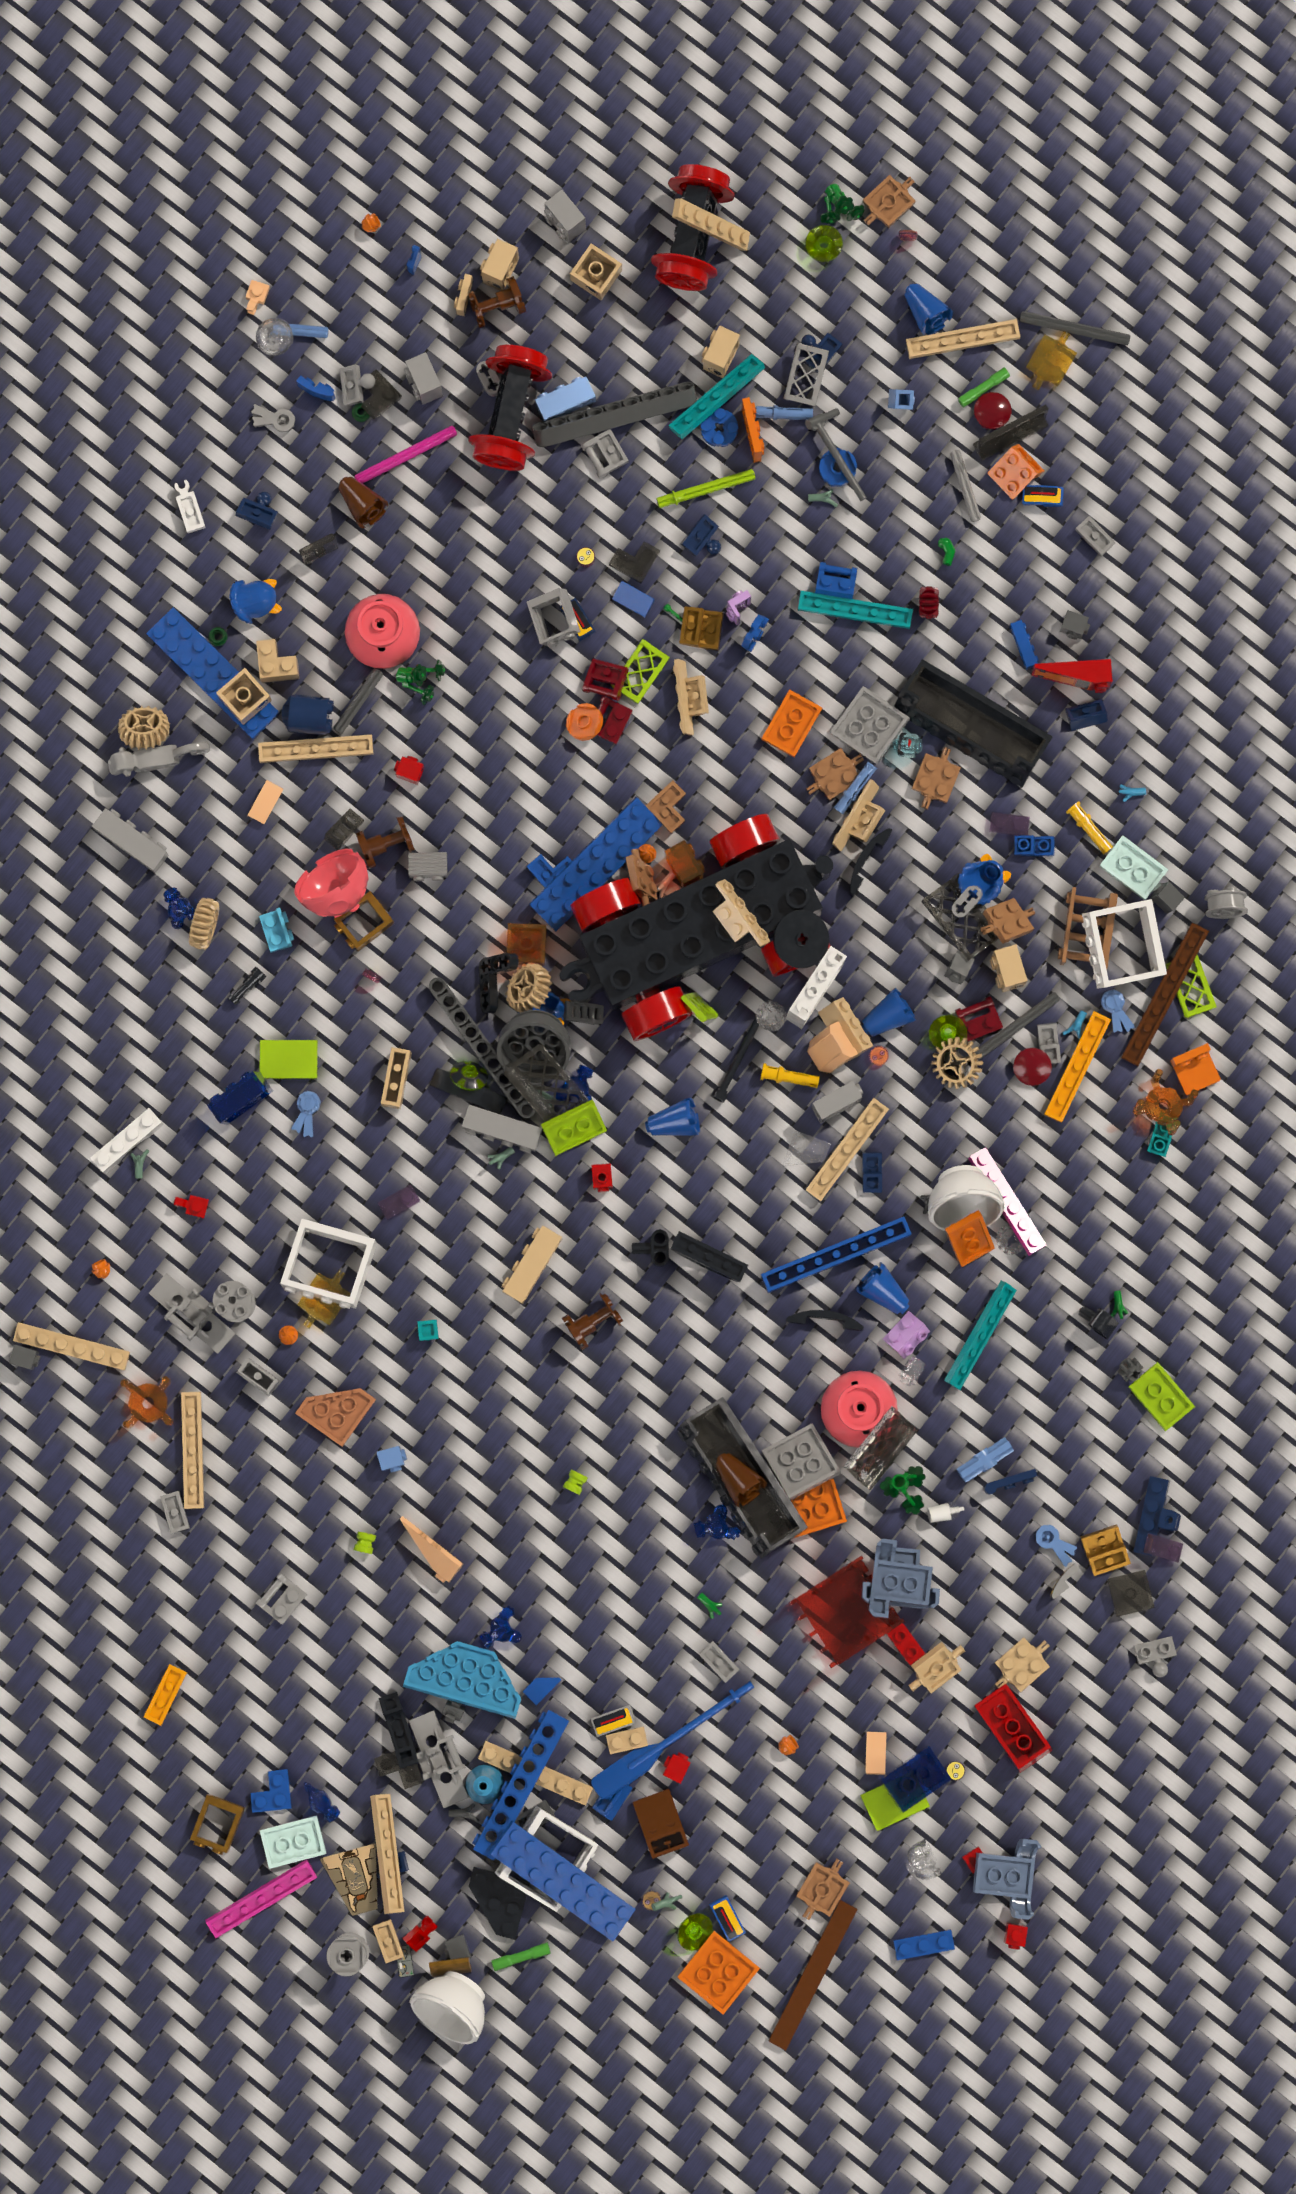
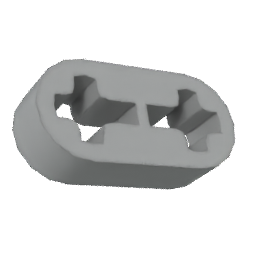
(485, 380)
(964, 898)

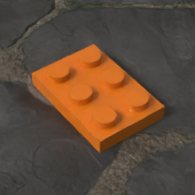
(753, 429)
(791, 723)
(969, 1238)

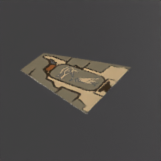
(355, 1877)

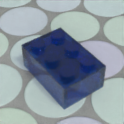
(239, 1097)
(915, 1779)

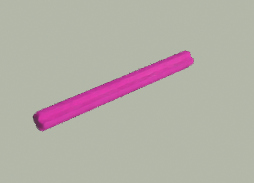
(406, 454)

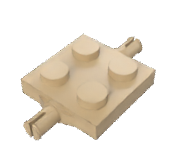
(1022, 1664)
(936, 1667)

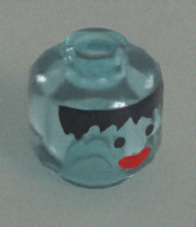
(908, 745)

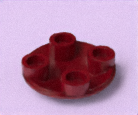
(992, 410)
(1032, 1066)

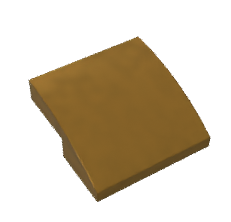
(701, 628)
(1105, 1550)
(458, 1965)

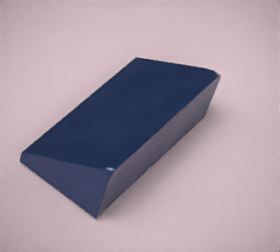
(1086, 715)

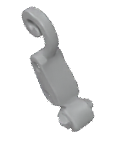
(152, 759)

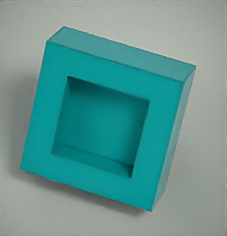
(428, 1330)

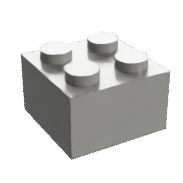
(564, 216)
(424, 379)

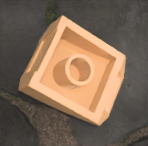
(831, 1048)

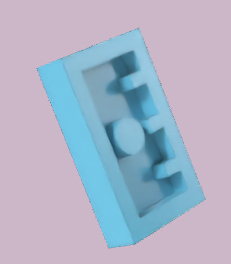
(276, 931)

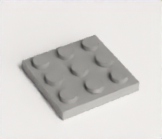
(869, 725)
(801, 1461)

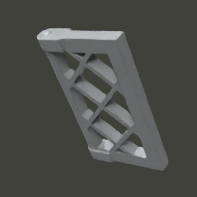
(820, 368)

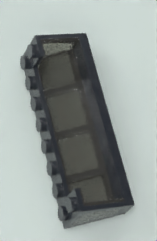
(972, 723)
(771, 1516)

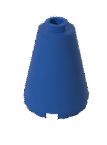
(927, 309)
(888, 1015)
(675, 1120)
(883, 1289)

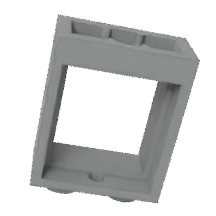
(547, 599)
(837, 1101)

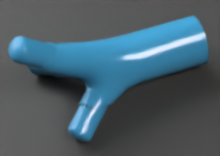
(1131, 792)
(1076, 1026)

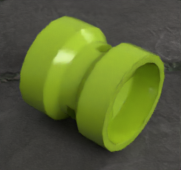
(575, 1482)
(365, 1542)

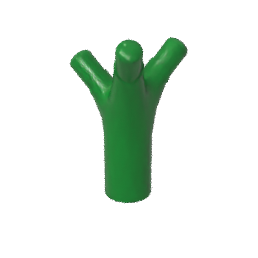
(1118, 1307)
(710, 1605)

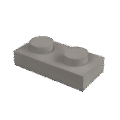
(1095, 536)
(175, 1512)
(719, 1661)

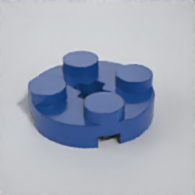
(719, 438)
(833, 477)
(755, 632)

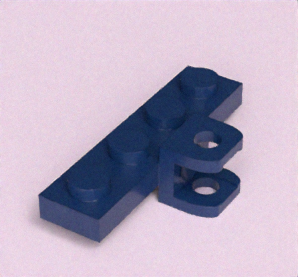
(1154, 1514)

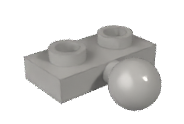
(352, 384)
(1154, 1652)

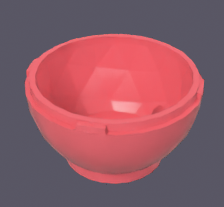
(397, 635)
(841, 1401)

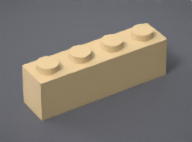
(532, 1264)

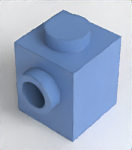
(901, 399)
(392, 1459)

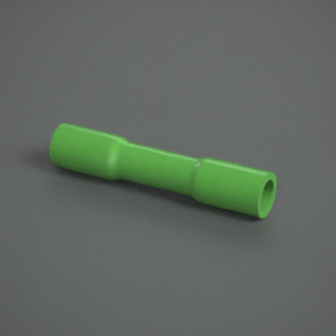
(973, 394)
(532, 1953)

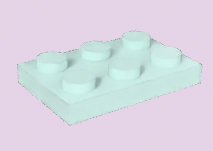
(1133, 867)
(293, 1842)

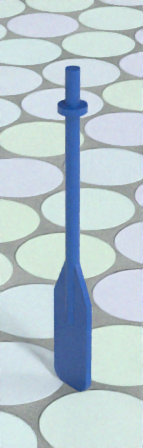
(642, 1759)

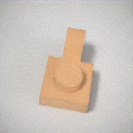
(256, 294)

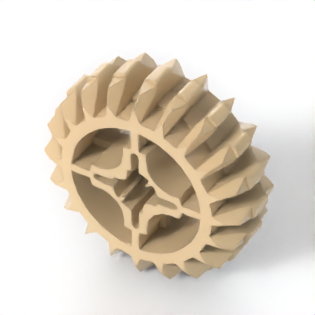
(143, 727)
(204, 923)
(528, 987)
(941, 1067)

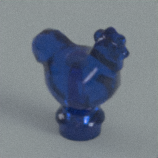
(178, 907)
(581, 1081)
(716, 1525)
(501, 1630)
(321, 1803)

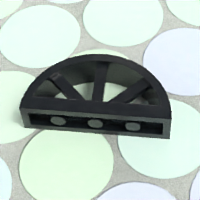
(709, 1257)

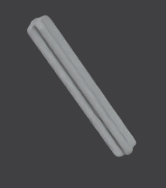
(965, 485)

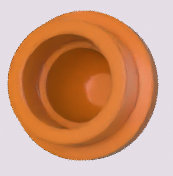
(371, 223)
(647, 853)
(101, 1268)
(288, 1335)
(788, 1745)

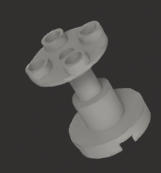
(234, 1301)
(348, 1954)

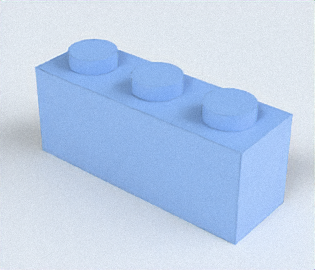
(565, 399)

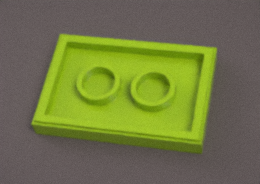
(289, 1059)
(573, 1127)
(1161, 1396)
(884, 1810)

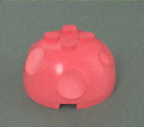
(334, 884)

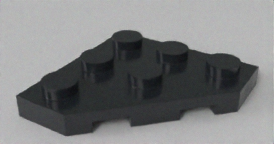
(499, 1901)

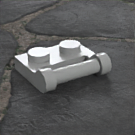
(610, 450)
(287, 1601)

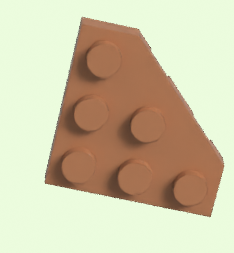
(336, 1412)

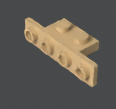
(691, 696)
(861, 819)
(736, 917)

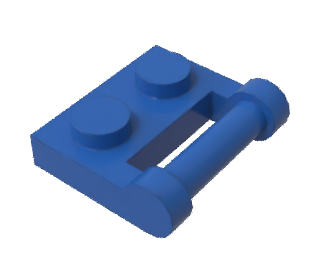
(836, 585)

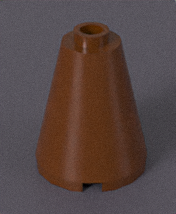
(363, 503)
(739, 1479)

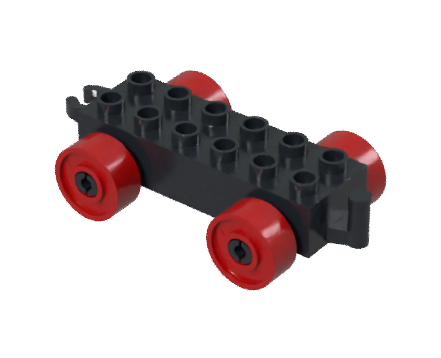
(650, 947)

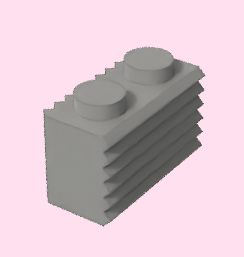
(428, 866)
(258, 1376)

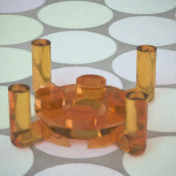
(1167, 1096)
(136, 1399)

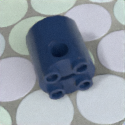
(308, 714)

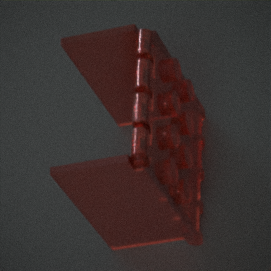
(841, 1613)

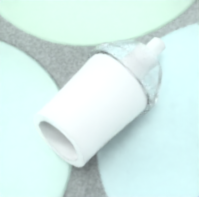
(944, 1512)

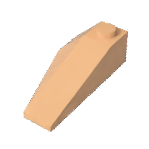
(439, 1558)

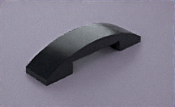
(879, 841)
(482, 1097)
(849, 1323)
(399, 1730)

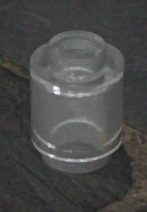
(912, 1371)

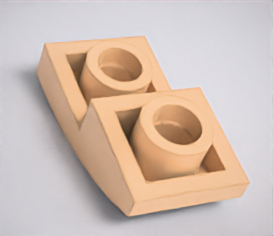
(265, 801)
(876, 1753)

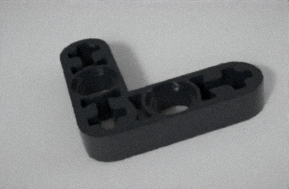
(487, 975)

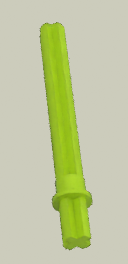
(706, 488)

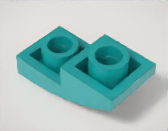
(1159, 1140)

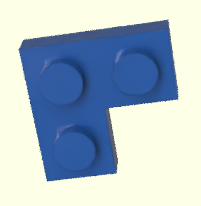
(544, 871)
(278, 1796)

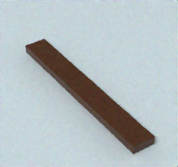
(1165, 994)
(812, 1975)

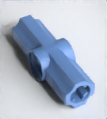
(985, 1459)

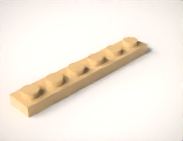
(711, 224)
(962, 339)
(315, 748)
(847, 1149)
(71, 1346)
(192, 1450)
(548, 1779)
(387, 1853)

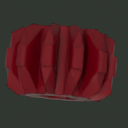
(929, 602)

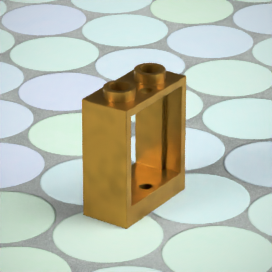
(387, 922)
(223, 1804)

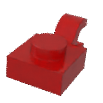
(195, 1205)
(419, 1935)

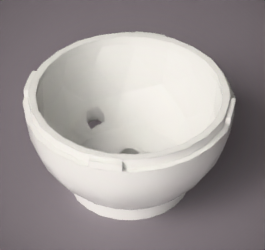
(961, 1193)
(451, 2007)

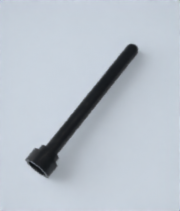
(720, 1093)

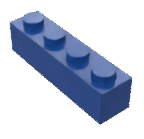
(1023, 644)

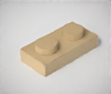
(465, 288)
(627, 1740)
(388, 1941)

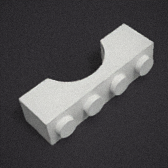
(128, 1138)

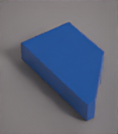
(414, 260)
(540, 1688)

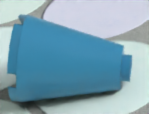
(488, 1775)

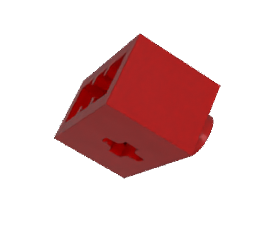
(906, 1644)

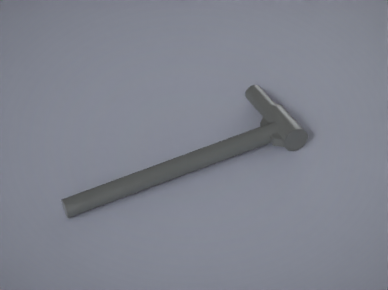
(818, 423)

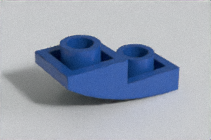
(320, 391)
(1034, 846)

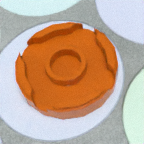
(584, 722)

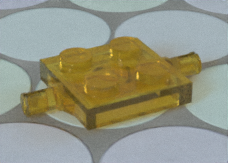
(1051, 360)
(318, 1309)

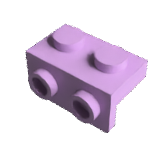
(737, 603)
(906, 1335)

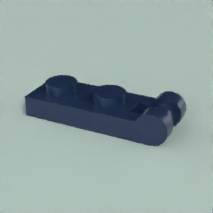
(1009, 1482)

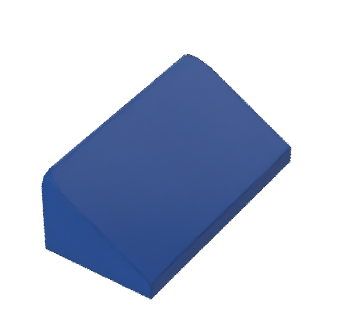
(633, 599)
(610, 1806)

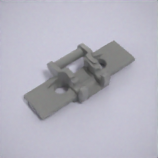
(196, 1309)
(433, 1761)

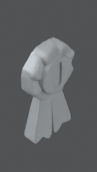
(282, 420)

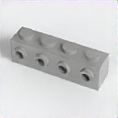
(130, 840)
(502, 1128)

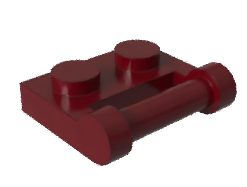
(605, 673)
(616, 721)
(983, 1024)

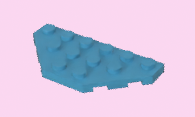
(466, 1677)

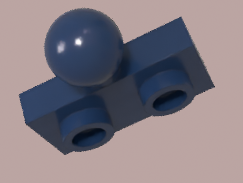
(827, 343)
(258, 512)
(700, 536)

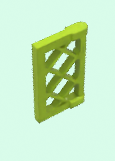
(645, 686)
(1200, 973)
(699, 1007)

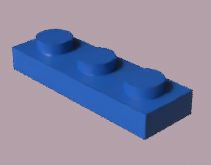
(924, 1944)

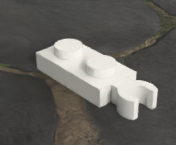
(189, 509)

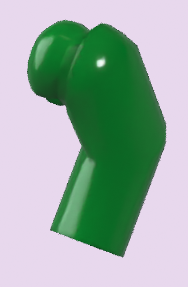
(949, 550)

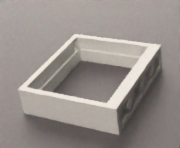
(1151, 939)
(816, 987)
(335, 1234)
(531, 1826)

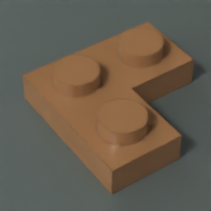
(663, 805)

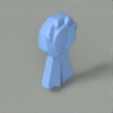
(1113, 1002)
(308, 1103)
(1048, 1537)

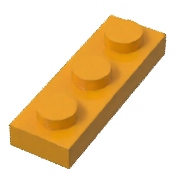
(165, 1694)

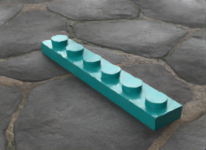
(716, 396)
(855, 609)
(980, 1335)

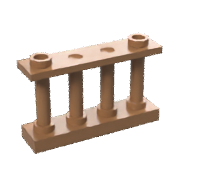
(1105, 922)

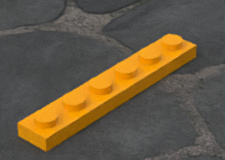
(1077, 1067)

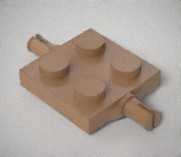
(889, 201)
(834, 774)
(935, 778)
(641, 878)
(1008, 920)
(822, 1889)

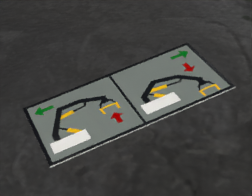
(405, 1964)

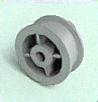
(1225, 903)

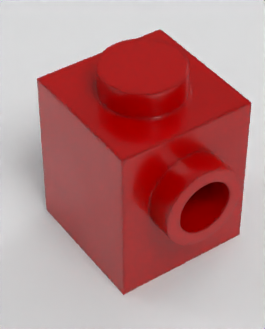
(409, 769)
(602, 1177)
(676, 1767)
(1015, 1935)

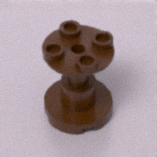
(504, 299)
(377, 845)
(586, 1325)

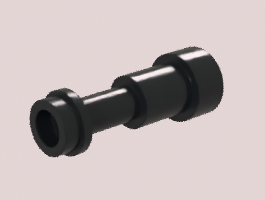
(249, 983)

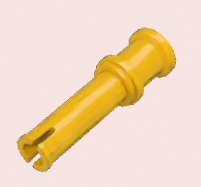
(1084, 820)
(779, 1075)

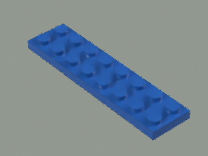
(203, 665)
(595, 863)
(562, 1881)

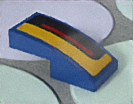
(1043, 495)
(727, 1918)

